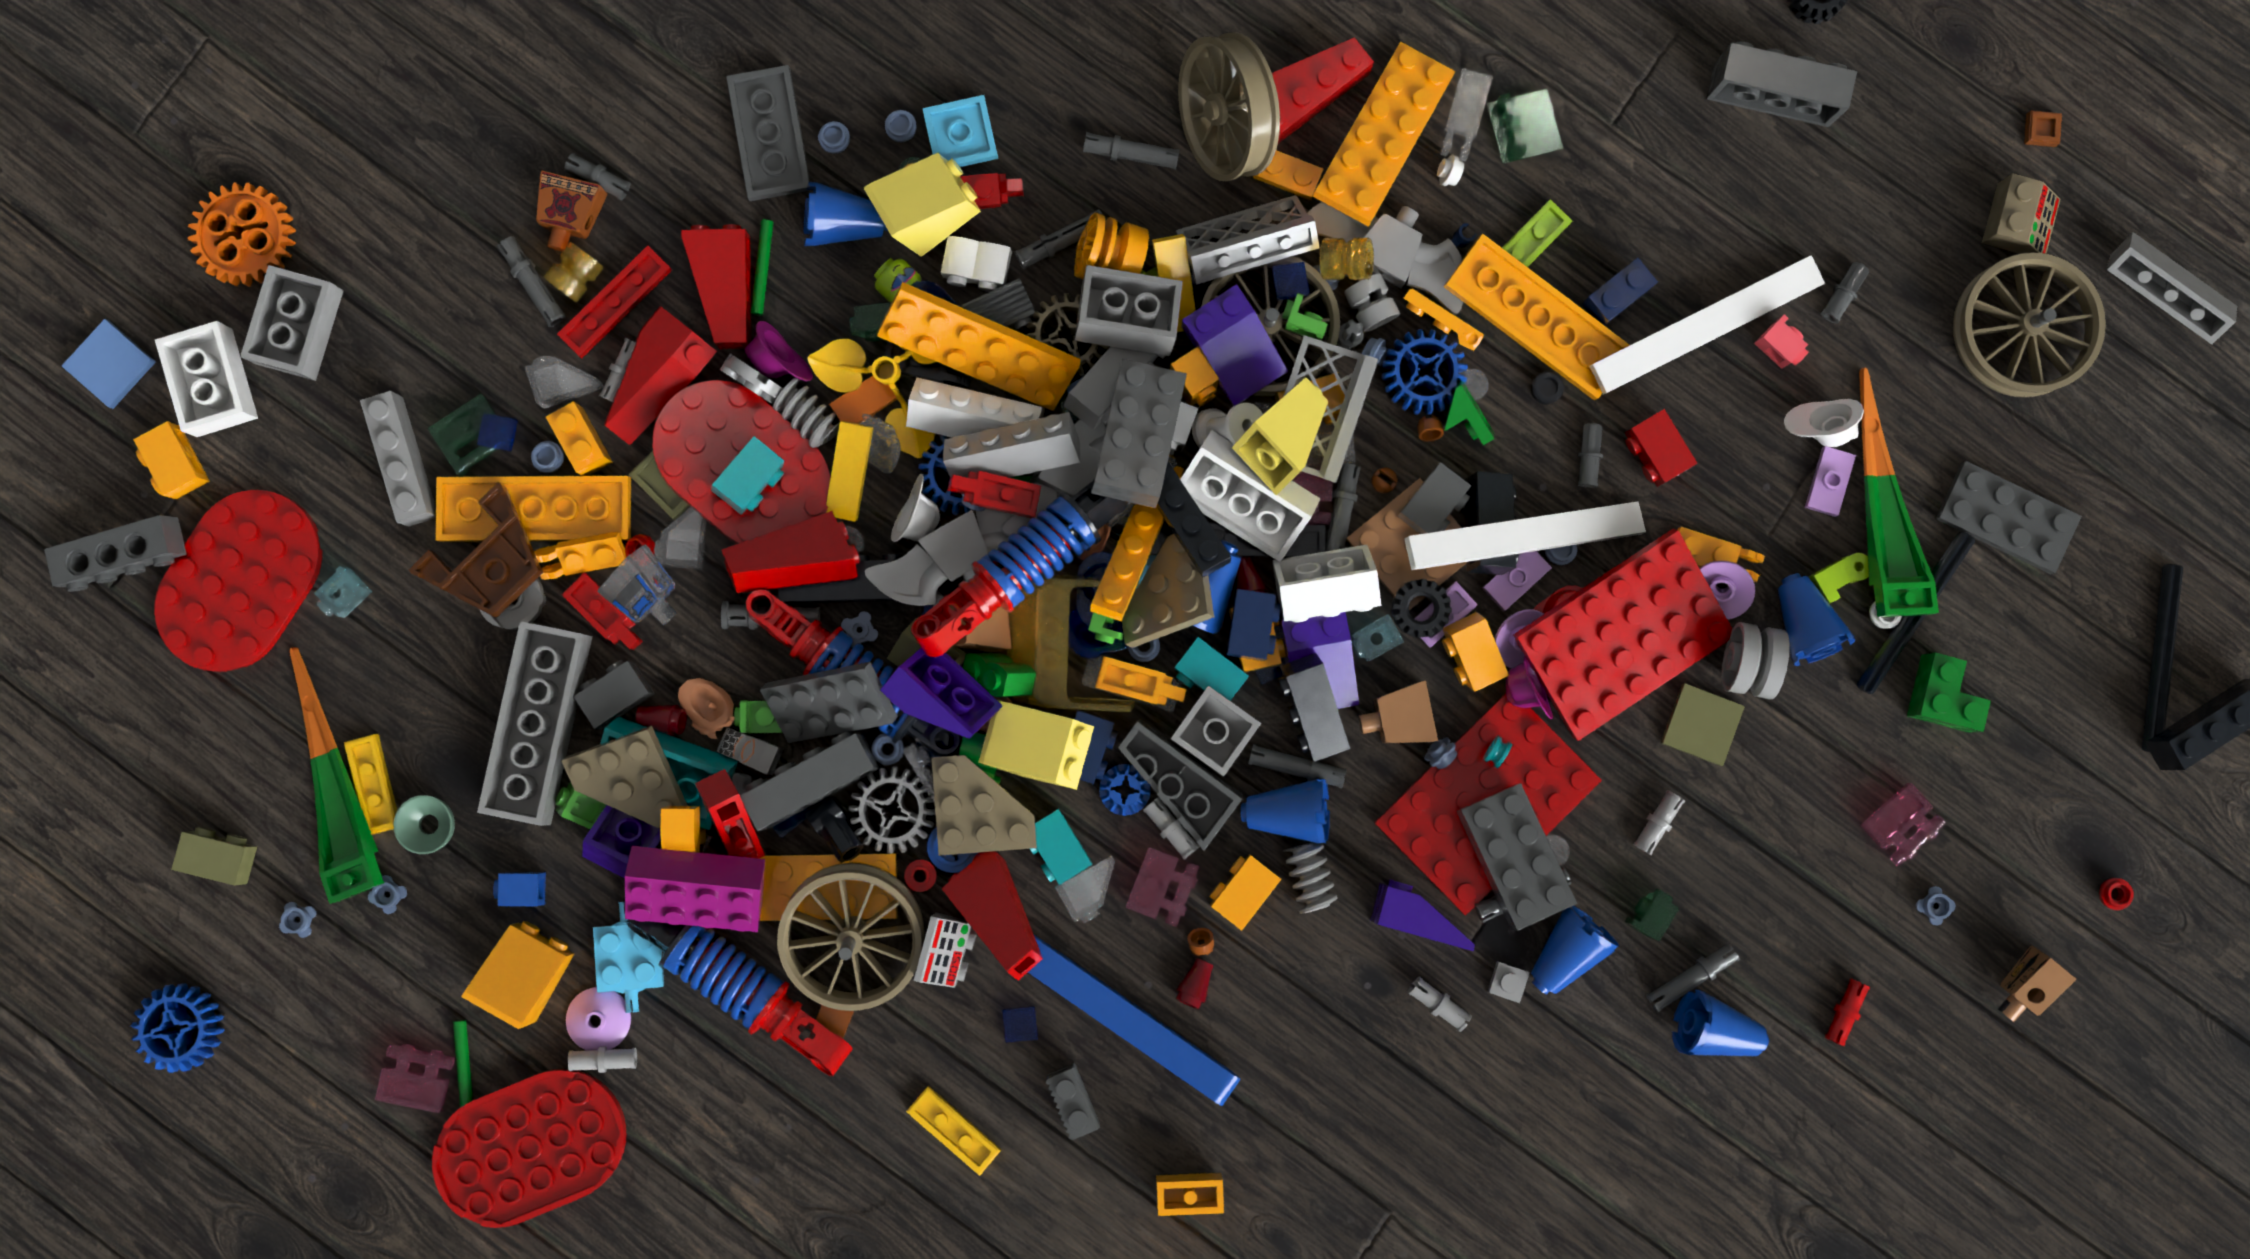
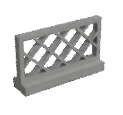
(1258, 247)
(1349, 409)

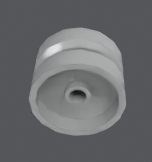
(1755, 660)

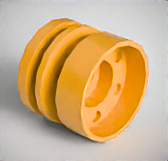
(1106, 248)

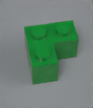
(1939, 699)

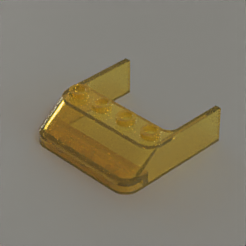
(1041, 640)

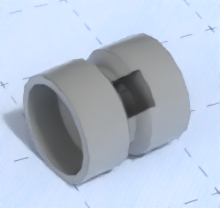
(1372, 303)

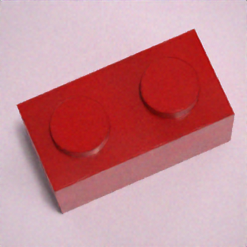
(1659, 448)

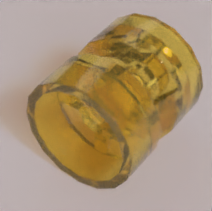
(1344, 258)
(573, 272)

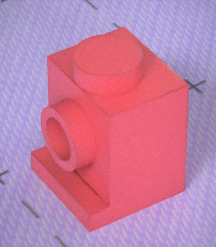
(1783, 343)

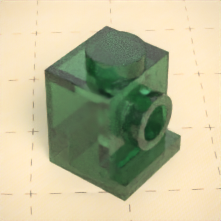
(868, 320)
(1653, 915)

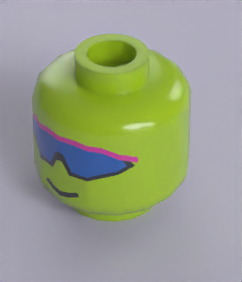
(891, 276)

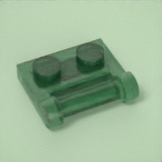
(460, 429)

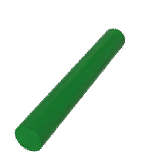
(761, 269)
(462, 1062)

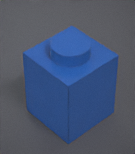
(520, 888)

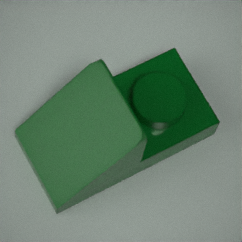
(1465, 407)

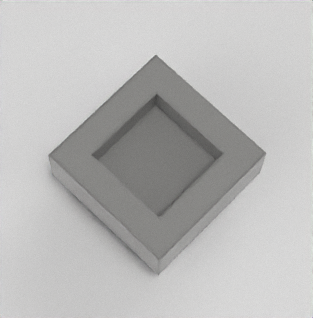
(1508, 982)

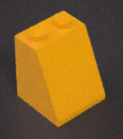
(519, 975)

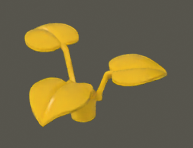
(841, 369)

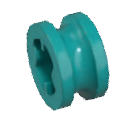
(1497, 751)

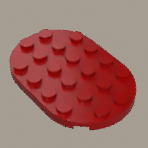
(704, 433)
(239, 581)
(529, 1148)

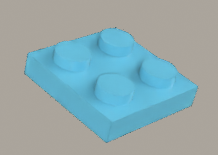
(961, 131)

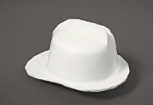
(1827, 421)
(917, 516)

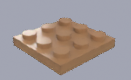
(1386, 542)

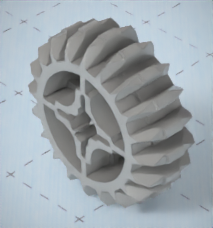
(866, 800)

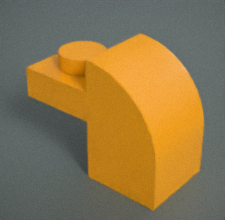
(681, 828)

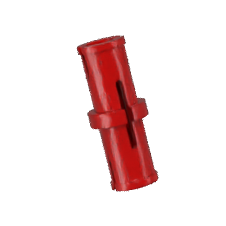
(1847, 1012)

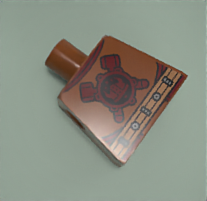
(567, 207)

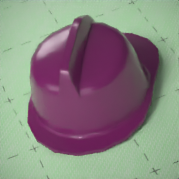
(774, 356)
(1525, 689)

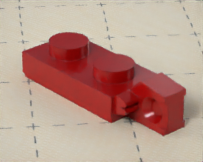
(993, 189)
(997, 493)
(600, 612)

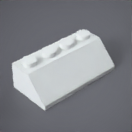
(962, 411)
(1242, 502)

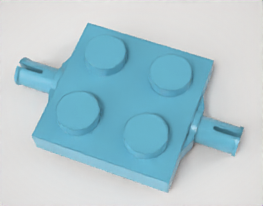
(625, 961)

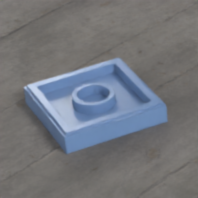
(108, 363)

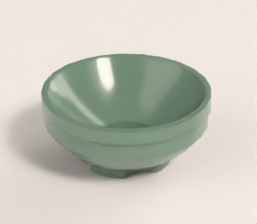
(408, 824)

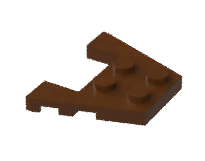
(494, 570)

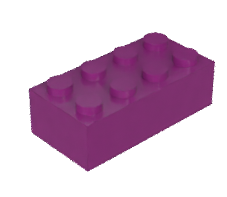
(694, 889)

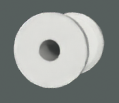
(1228, 426)

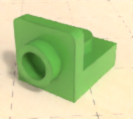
(1307, 324)
(1099, 624)
(755, 718)
(578, 807)

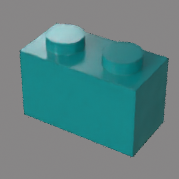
(748, 476)
(1207, 667)
(1059, 848)

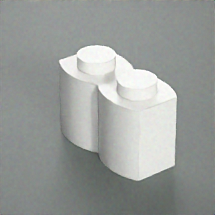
(975, 263)

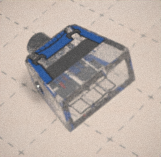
(640, 587)

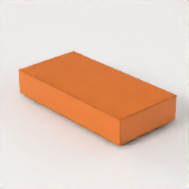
(868, 399)

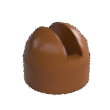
(1430, 428)
(1379, 484)
(1201, 934)

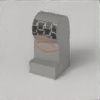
(750, 751)

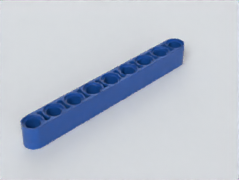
(1134, 1024)

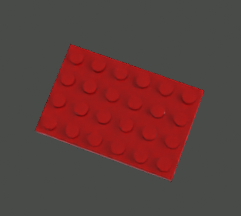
(1625, 634)
(1425, 816)

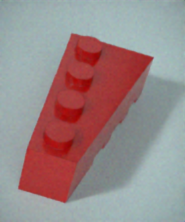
(1317, 82)

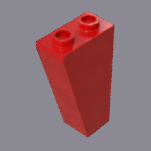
(723, 279)
(793, 556)
(993, 909)

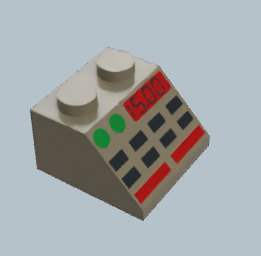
(2021, 215)

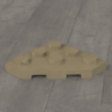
(1168, 597)
(627, 775)
(976, 811)

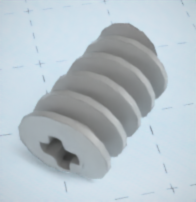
(805, 414)
(1311, 877)

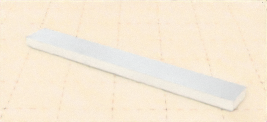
(1706, 324)
(1524, 535)

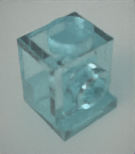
(352, 593)
(1386, 629)

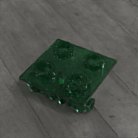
(1524, 125)

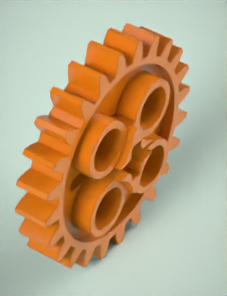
(234, 208)

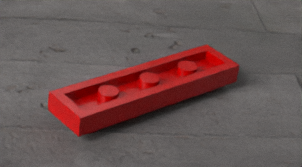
(614, 302)

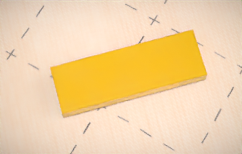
(1173, 263)
(849, 470)
(372, 782)
(953, 1130)

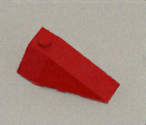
(661, 365)

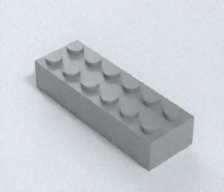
(534, 724)

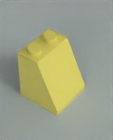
(923, 202)
(1283, 436)
(1036, 745)

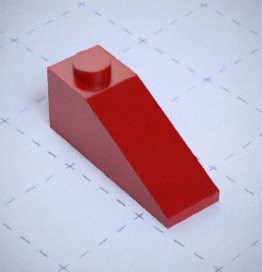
(729, 816)

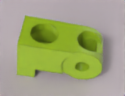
(1841, 572)

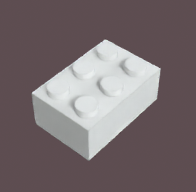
(206, 379)
(1327, 583)

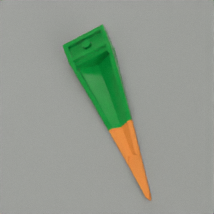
(1895, 557)
(344, 836)

